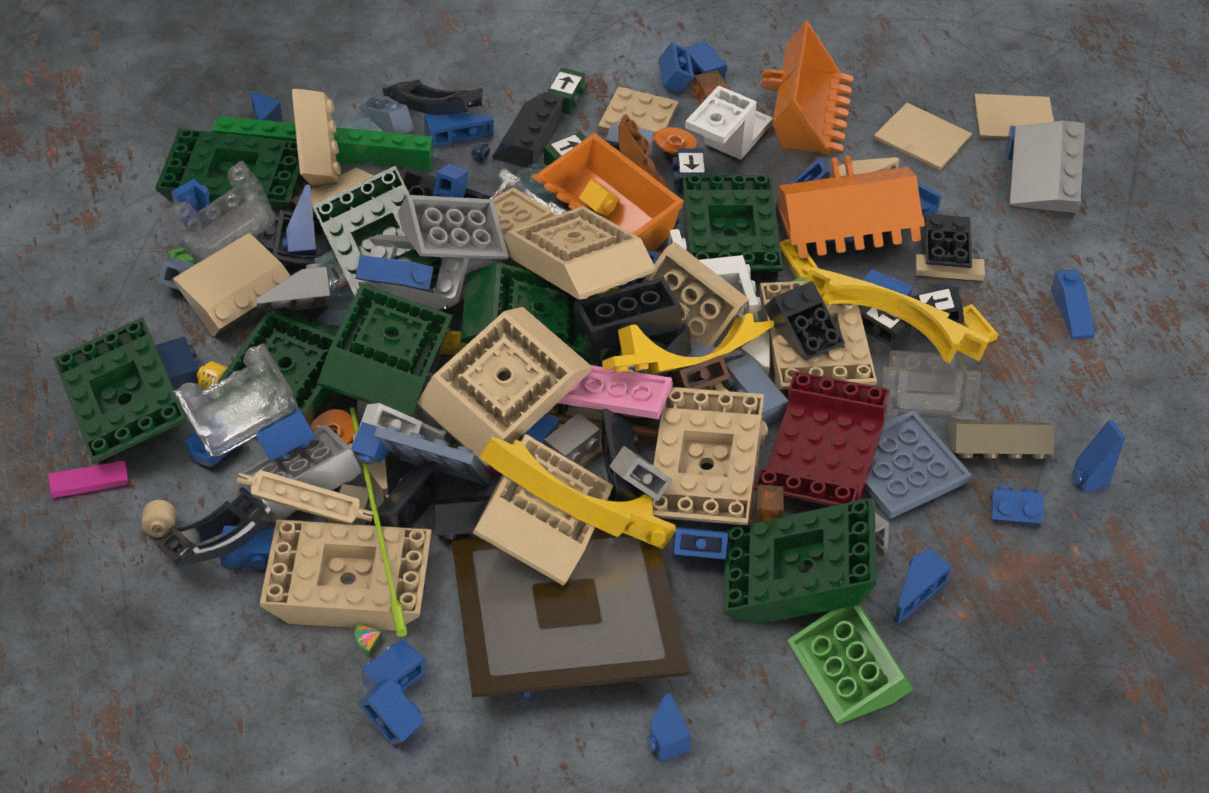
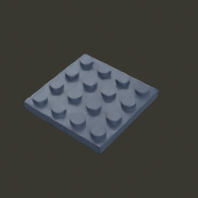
(417, 451)
(912, 466)

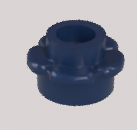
(480, 151)

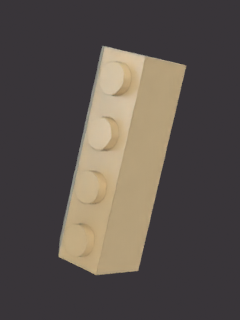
(315, 137)

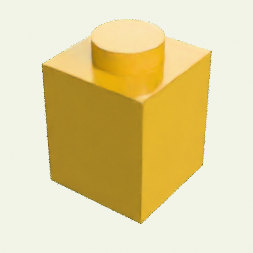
(599, 198)

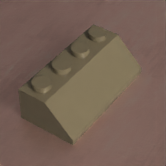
(1001, 438)

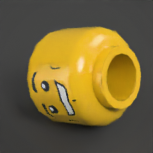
(210, 374)

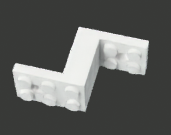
(729, 122)
(733, 271)

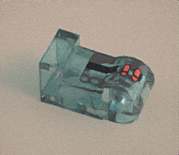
(336, 277)

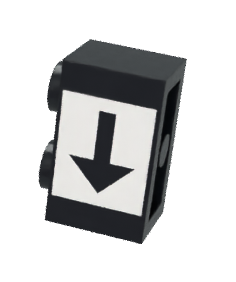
(945, 300)
(884, 326)

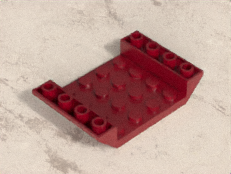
(826, 439)

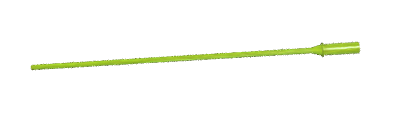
(396, 608)

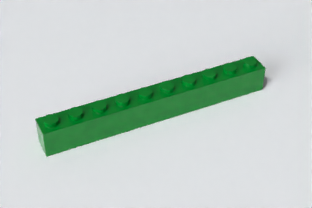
(353, 144)

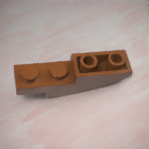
(636, 147)

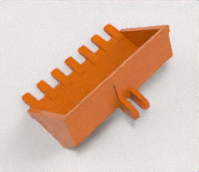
(808, 95)
(644, 203)
(850, 208)

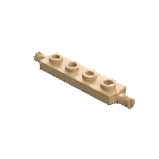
(305, 497)

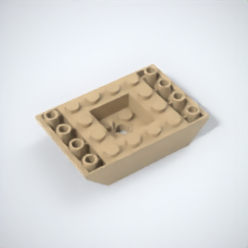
(580, 252)
(847, 362)
(476, 405)
(712, 429)
(534, 528)
(315, 557)

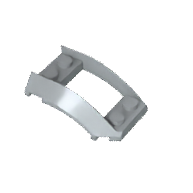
(449, 279)

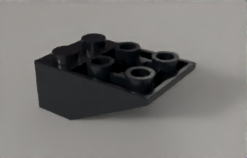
(947, 240)
(804, 321)

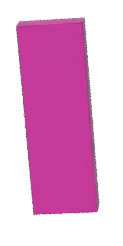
(88, 479)

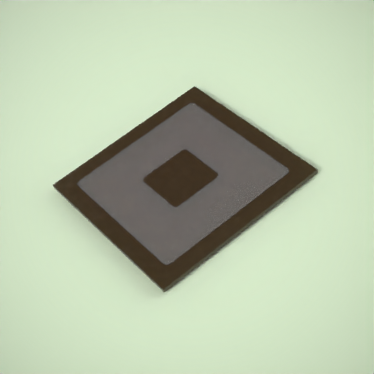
(599, 628)

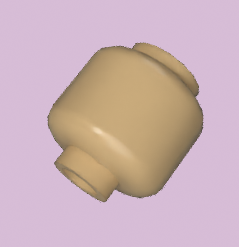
(158, 518)

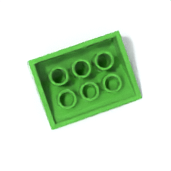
(850, 664)

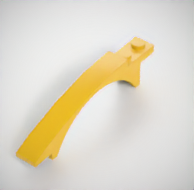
(932, 322)
(643, 354)
(627, 517)

